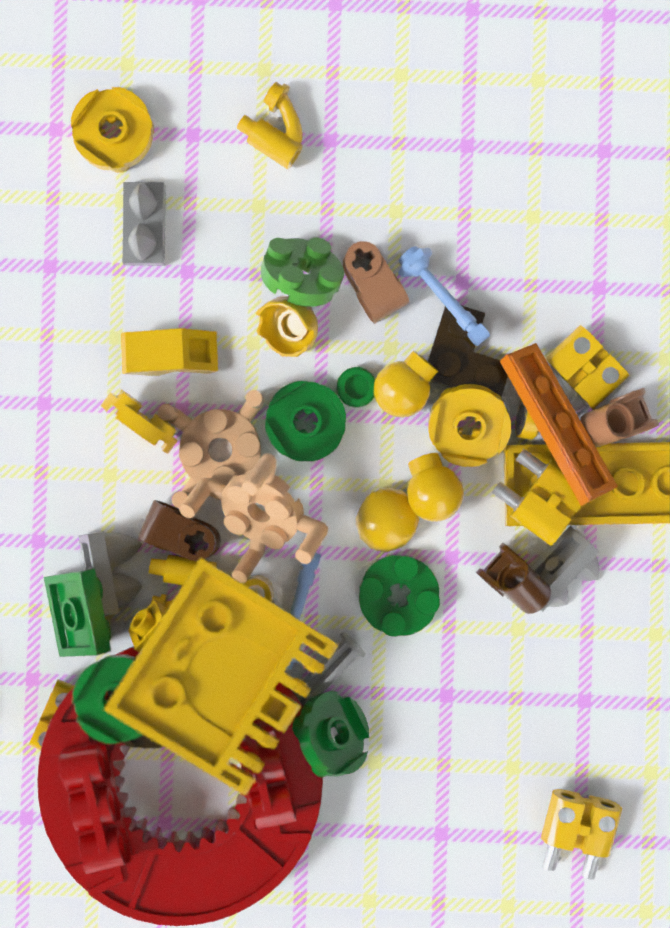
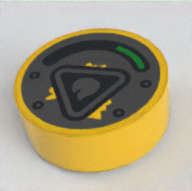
(524, 424)

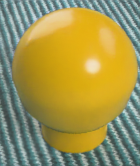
(404, 386)
(433, 490)

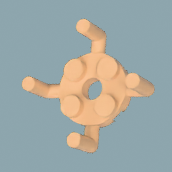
(206, 428)
(263, 528)

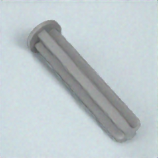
(341, 659)

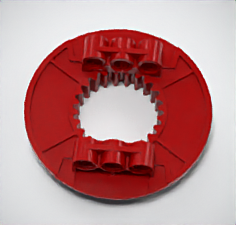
(170, 877)

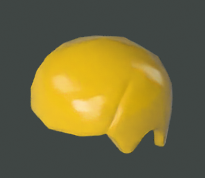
(287, 326)
(386, 520)

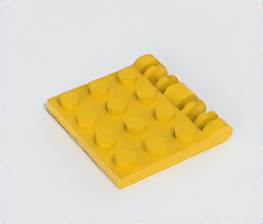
(215, 672)

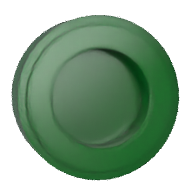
(356, 387)

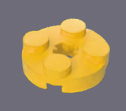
(108, 106)
(455, 406)
(149, 429)

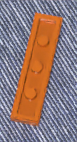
(558, 423)

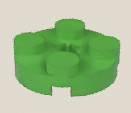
(284, 266)

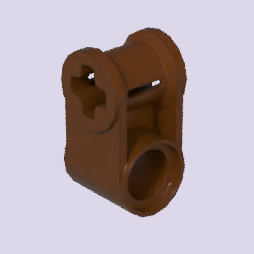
(173, 532)
(516, 581)

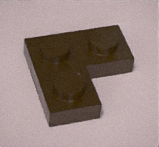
(456, 360)

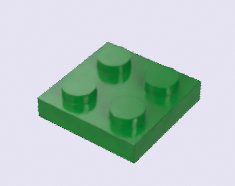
(78, 613)

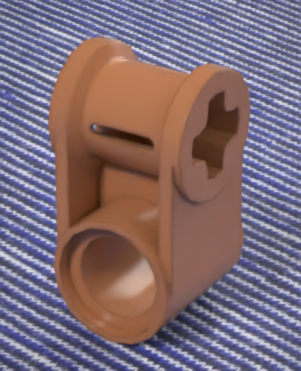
(378, 288)
(619, 419)

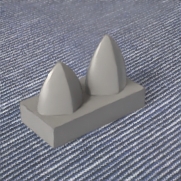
(144, 223)
(106, 552)
(564, 561)

